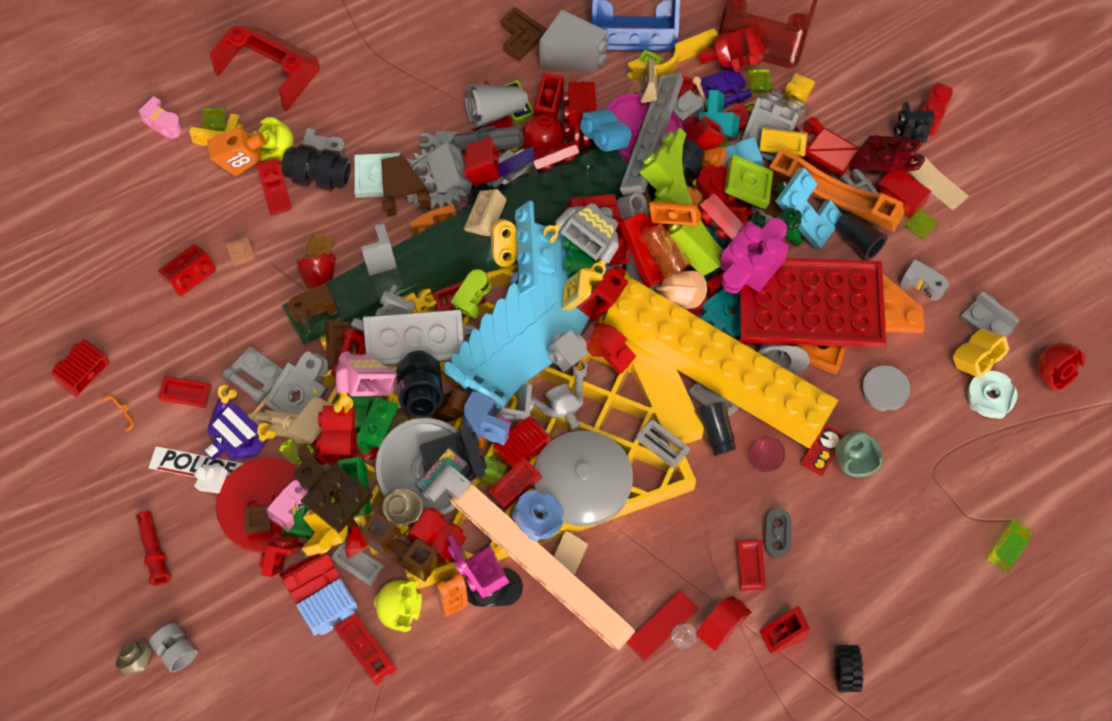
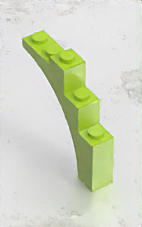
(666, 175)

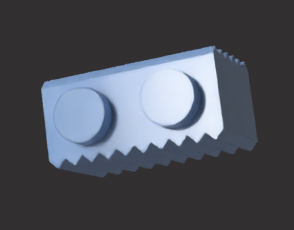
(327, 607)

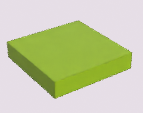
(748, 181)

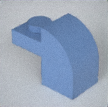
(479, 416)

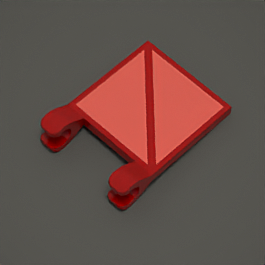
(829, 148)

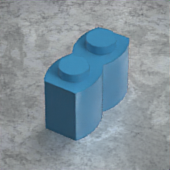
(605, 130)

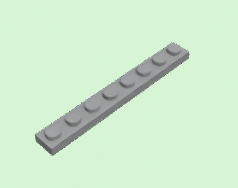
(652, 131)

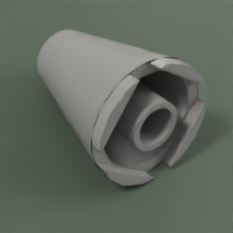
(492, 102)

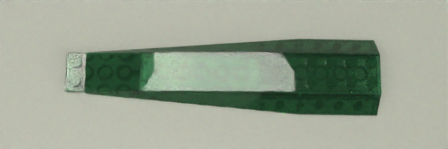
(448, 253)

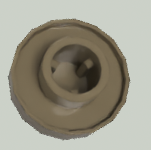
(134, 657)

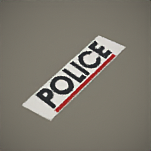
(186, 463)

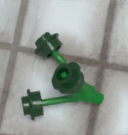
(790, 216)

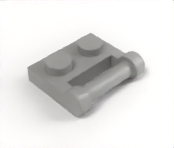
(258, 369)

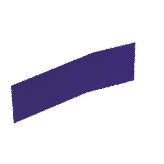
(515, 162)

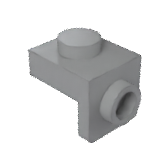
(688, 105)

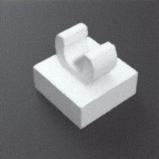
(210, 478)

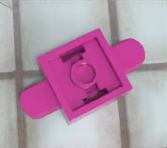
(754, 256)

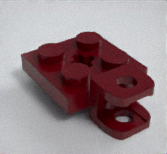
(887, 152)

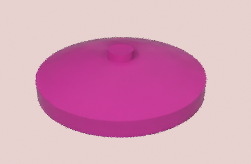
(632, 113)

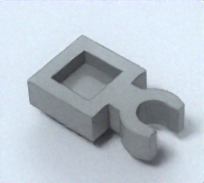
(436, 141)

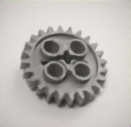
(438, 200)

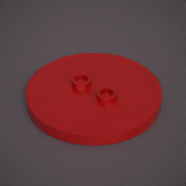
(252, 485)

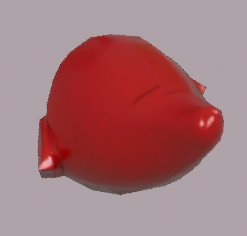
(316, 270)

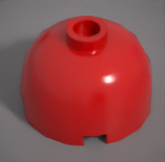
(543, 132)
(1059, 364)

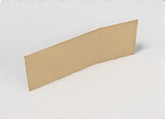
(939, 185)

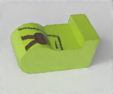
(471, 293)

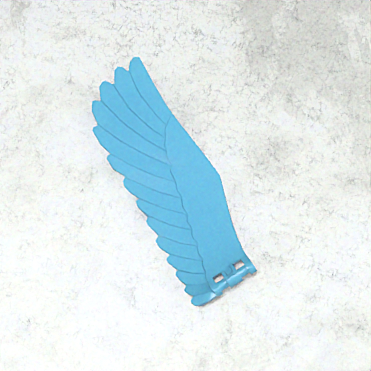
(515, 337)

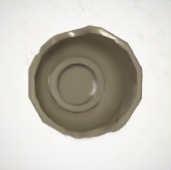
(402, 506)

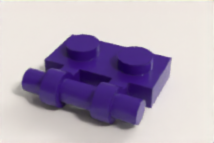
(726, 83)

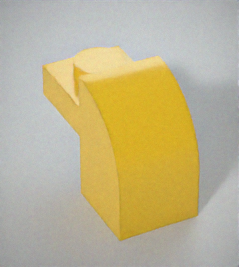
(324, 535)

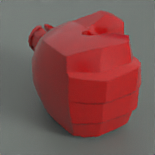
(735, 50)

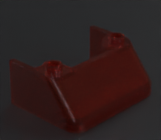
(781, 41)

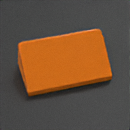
(674, 213)

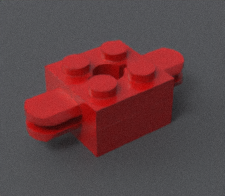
(580, 99)

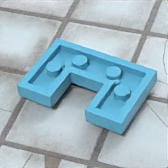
(814, 226)

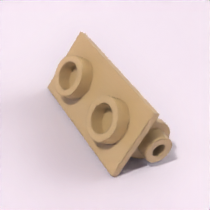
(279, 421)

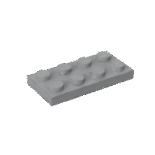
(395, 335)

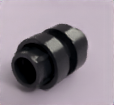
(691, 160)
(306, 166)
(419, 384)

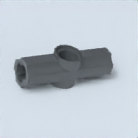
(503, 137)

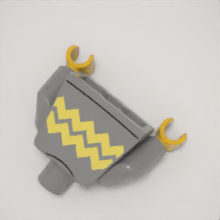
(590, 230)

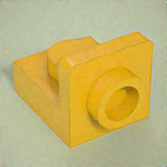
(799, 88)

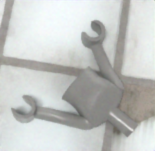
(563, 401)

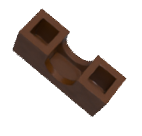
(412, 556)

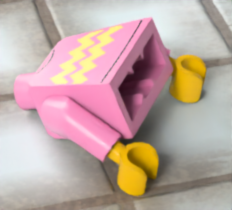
(362, 377)

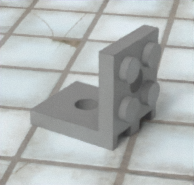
(775, 113)

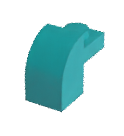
(728, 121)

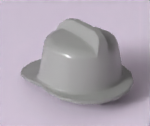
(789, 357)

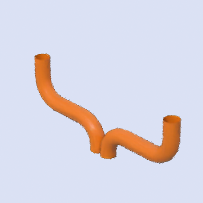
(122, 407)

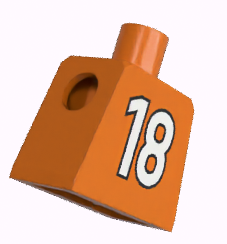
(236, 150)

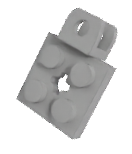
(299, 378)

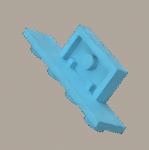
(533, 249)

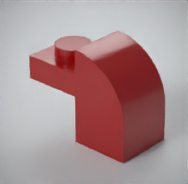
(704, 132)
(610, 344)
(723, 622)

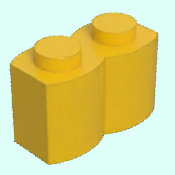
(981, 352)

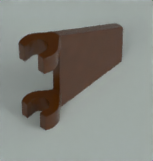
(401, 180)

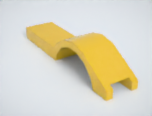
(683, 51)

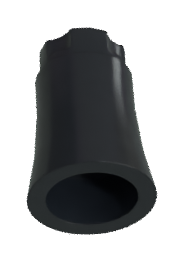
(861, 235)
(717, 427)

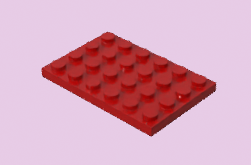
(817, 305)

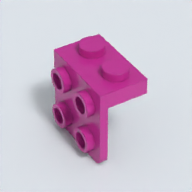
(482, 569)

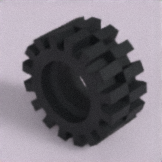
(848, 668)

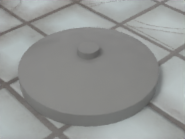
(400, 462)
(586, 476)

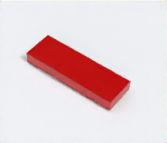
(660, 626)

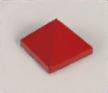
(354, 543)

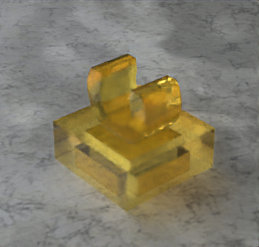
(318, 244)

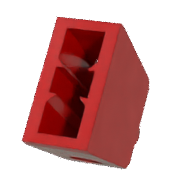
(608, 289)

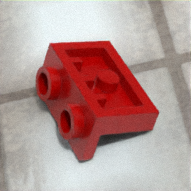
(187, 269)

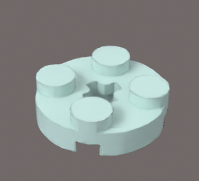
(987, 406)

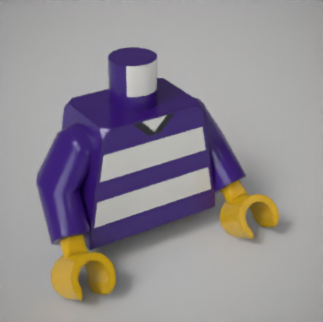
(234, 431)

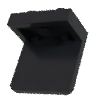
(464, 444)

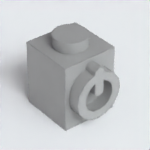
(567, 349)

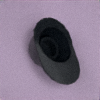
(503, 597)

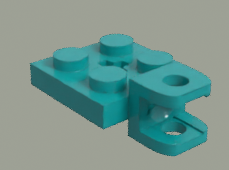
(717, 314)

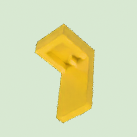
(201, 135)

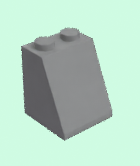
(573, 45)

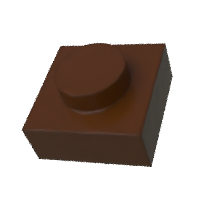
(257, 520)

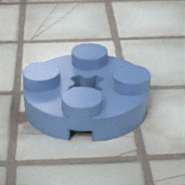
(530, 524)

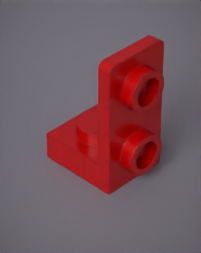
(274, 186)

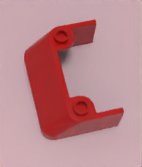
(293, 60)

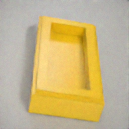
(791, 141)

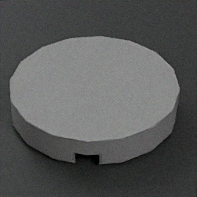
(886, 388)

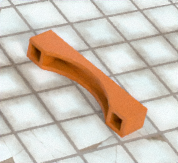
(865, 204)

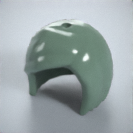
(858, 454)

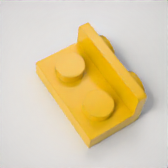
(579, 288)

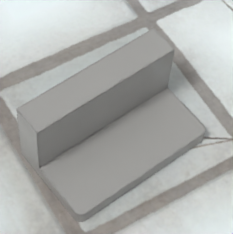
(447, 168)
(379, 254)

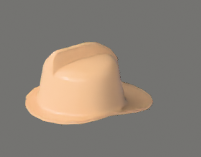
(684, 289)

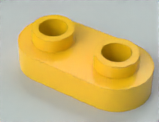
(503, 244)

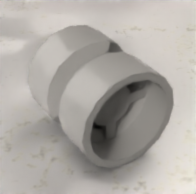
(173, 647)

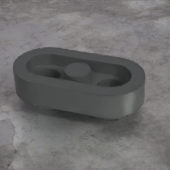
(778, 534)

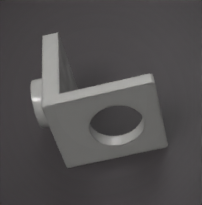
(525, 406)

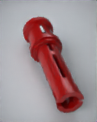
(154, 557)

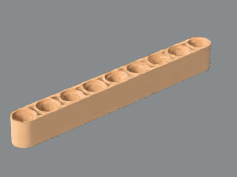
(544, 567)

